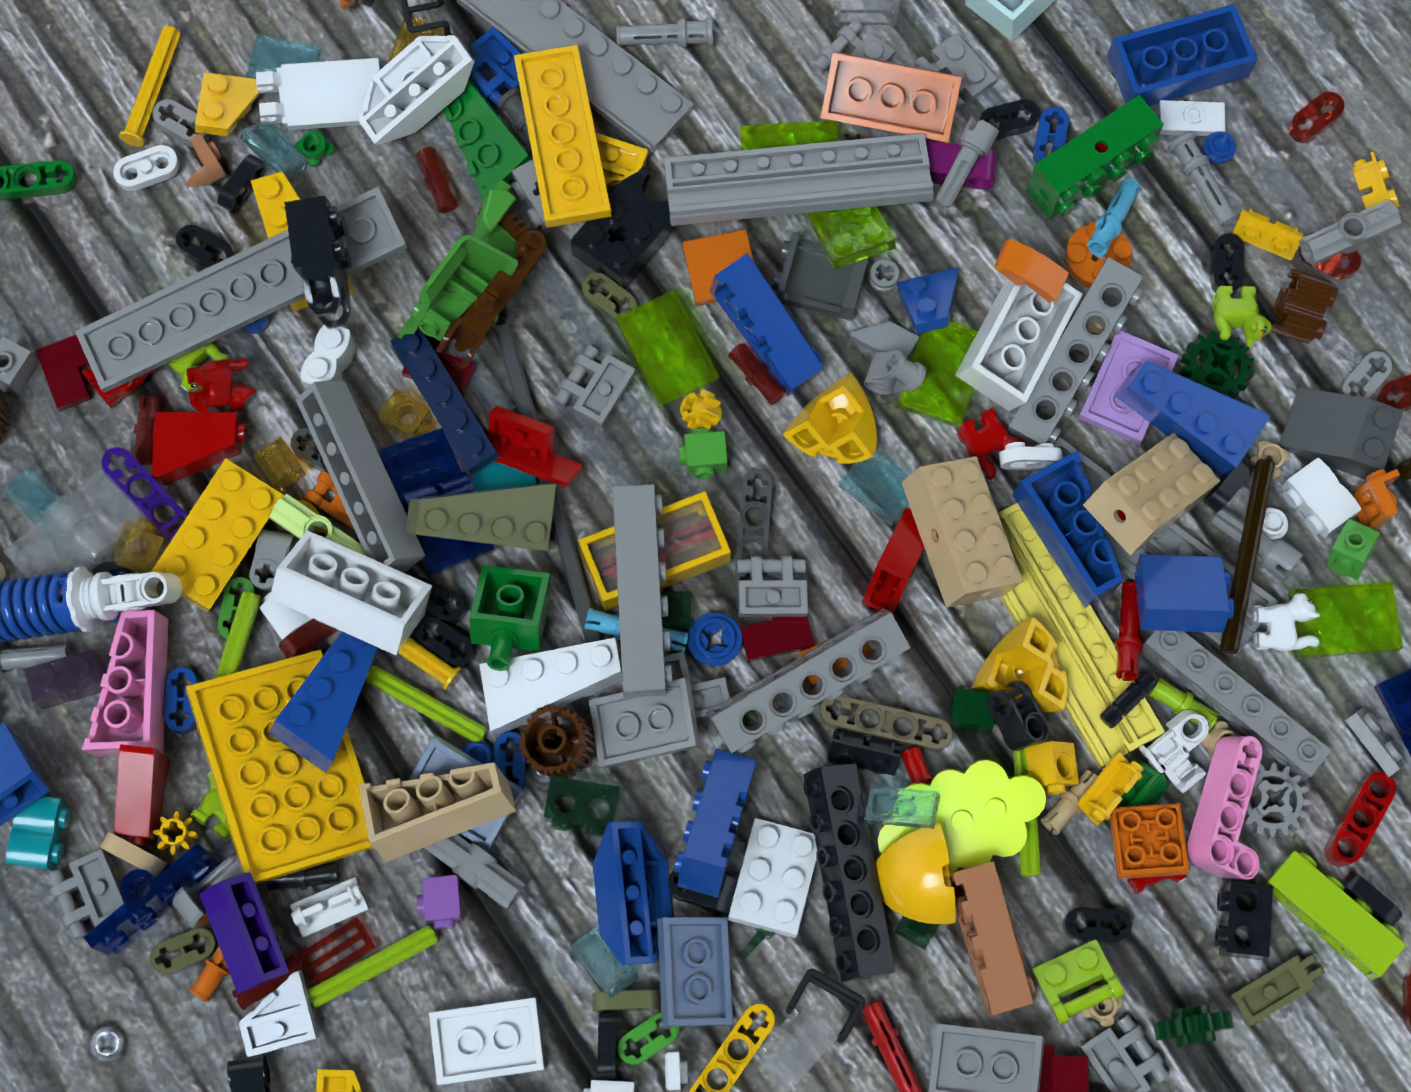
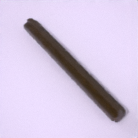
(1248, 554)

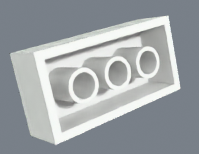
(1016, 343)
(350, 592)

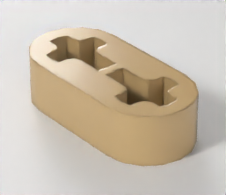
(132, 854)

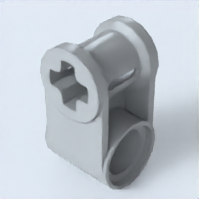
(893, 373)
(269, 553)

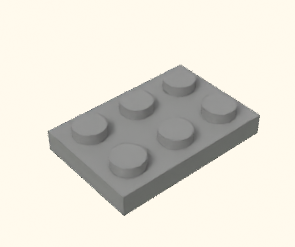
(644, 726)
(985, 1060)

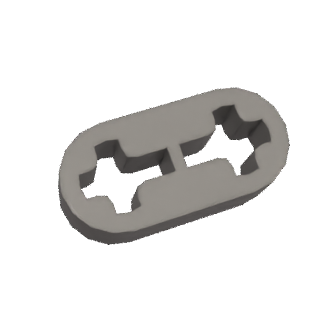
(176, 129)
(1360, 371)

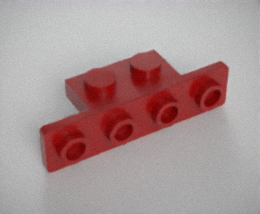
(529, 447)

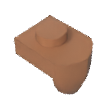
(209, 156)

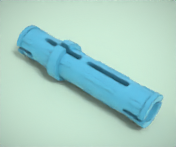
(1110, 224)
(610, 625)

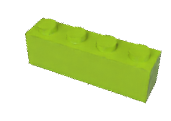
(1334, 915)

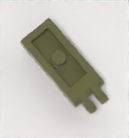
(1275, 989)

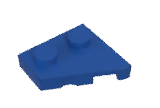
(929, 299)

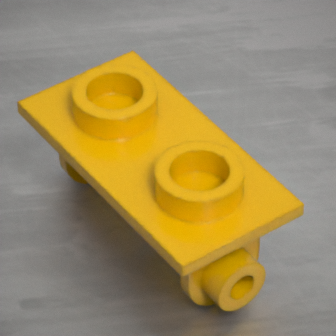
(1372, 175)
(1274, 238)
(1108, 788)

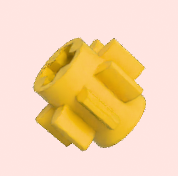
(701, 410)
(170, 826)

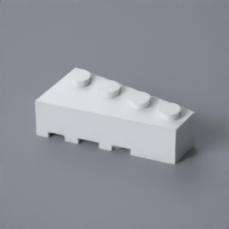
(548, 679)

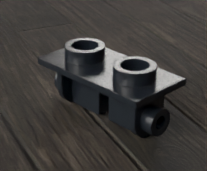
(879, 757)

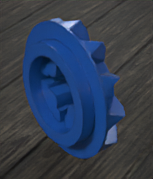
(711, 624)

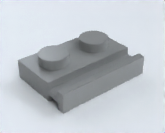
(1376, 742)

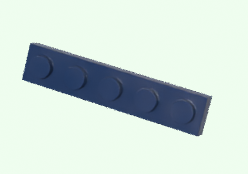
(445, 400)

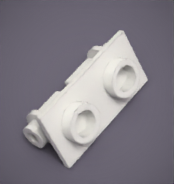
(328, 907)

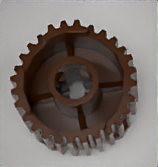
(1303, 306)
(573, 752)

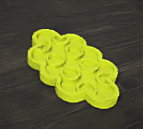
(978, 813)

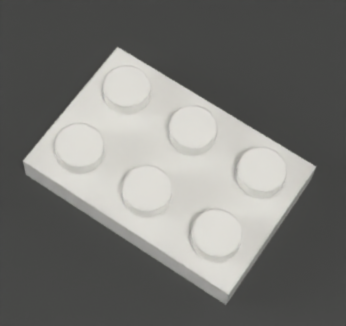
(774, 878)
(486, 1041)

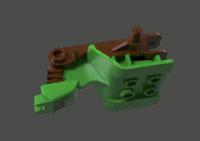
(477, 277)

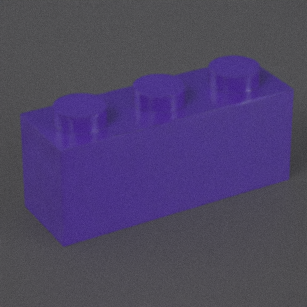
(244, 932)

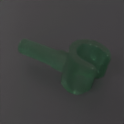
(757, 939)

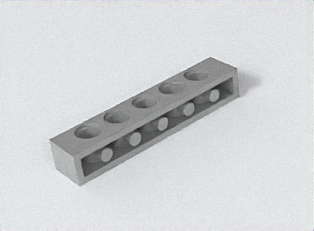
(1112, 280)
(889, 649)
(1235, 701)

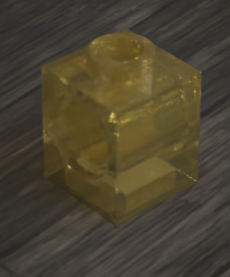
(400, 405)
(279, 464)
(142, 560)

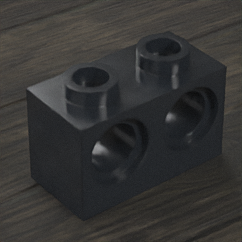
(1255, 922)

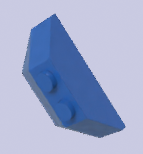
(631, 892)

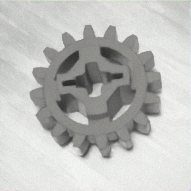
(1281, 810)

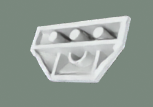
(415, 87)

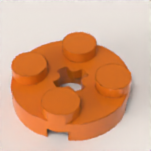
(1079, 259)

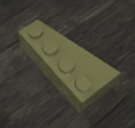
(495, 516)

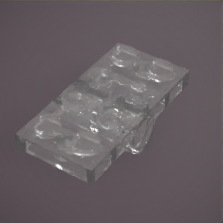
(75, 529)

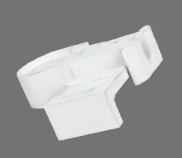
(1169, 751)

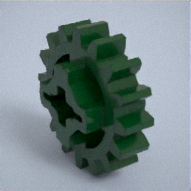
(1218, 352)
(1193, 1025)

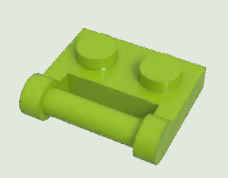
(1074, 972)

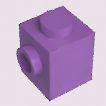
(441, 901)

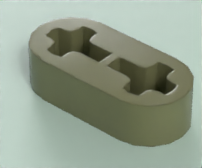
(612, 290)
(180, 943)
(627, 1001)

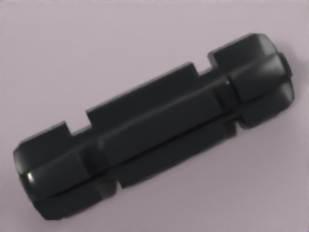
(1128, 699)

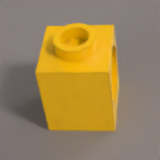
(1053, 766)

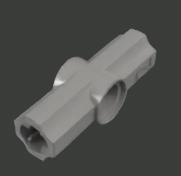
(1334, 240)
(478, 869)

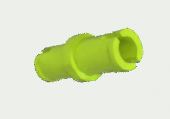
(1181, 701)

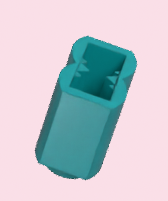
(37, 834)

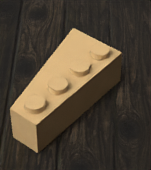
(433, 808)

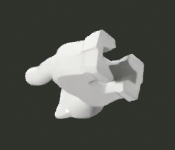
(1281, 624)

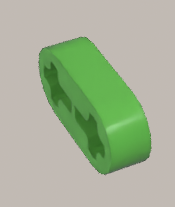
(230, 603)
(651, 1048)

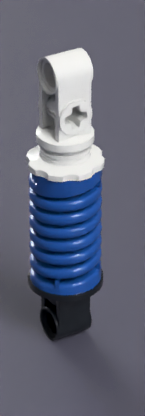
(76, 600)

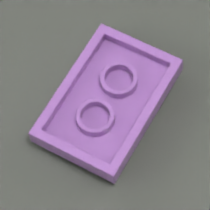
(1102, 406)

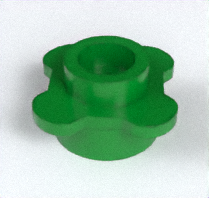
(311, 139)

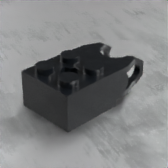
(635, 222)
(320, 256)

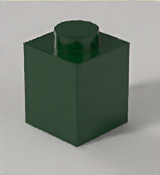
(971, 712)

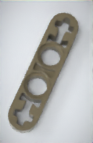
(887, 717)

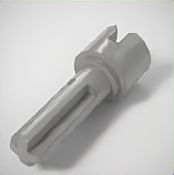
(974, 143)
(1276, 556)

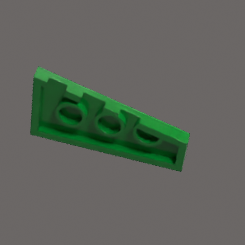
(484, 139)

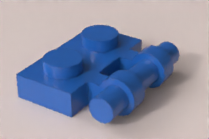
(497, 55)

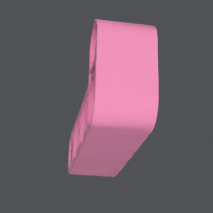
(1222, 810)

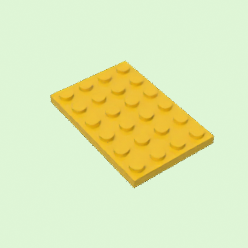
(275, 801)

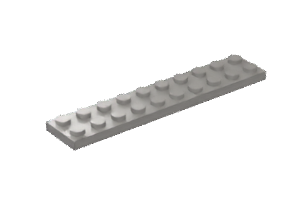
(225, 297)

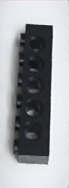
(856, 856)

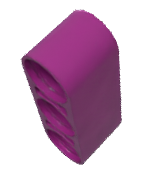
(943, 156)

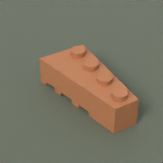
(991, 940)

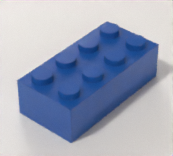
(1182, 56)

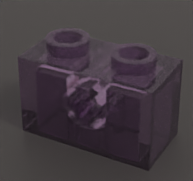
(65, 679)

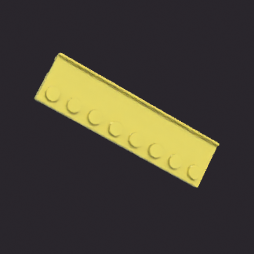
(1082, 645)

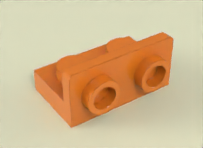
(1375, 500)

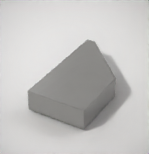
(886, 338)

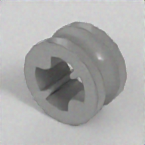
(884, 266)

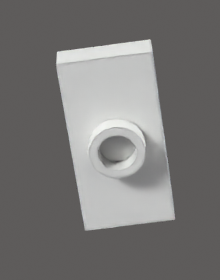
(1191, 116)
(675, 1072)

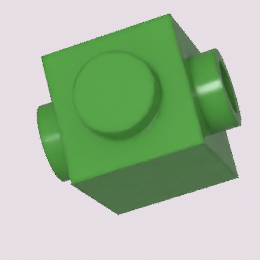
(703, 453)
(1353, 549)

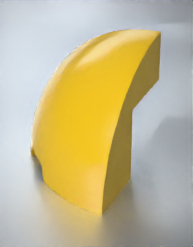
(836, 424)
(1027, 656)
(917, 877)

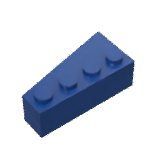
(766, 324)
(1210, 423)
(1070, 533)
(324, 702)
(715, 822)

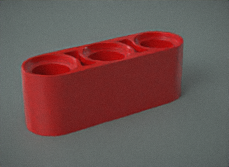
(1373, 810)

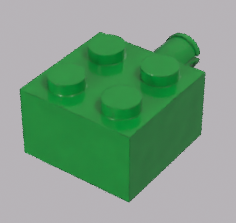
(509, 612)

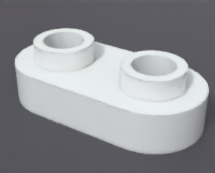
(146, 166)
(1019, 457)

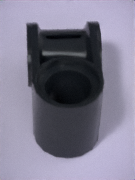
(1020, 718)
(714, 904)
(249, 1074)

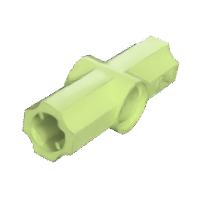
(298, 519)

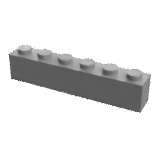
(359, 474)
(639, 591)

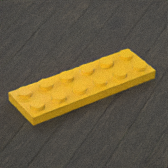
(562, 136)

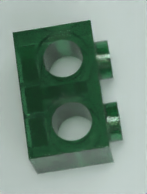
(584, 795)

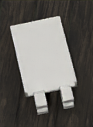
(316, 93)

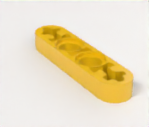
(723, 1061)

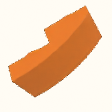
(1029, 267)

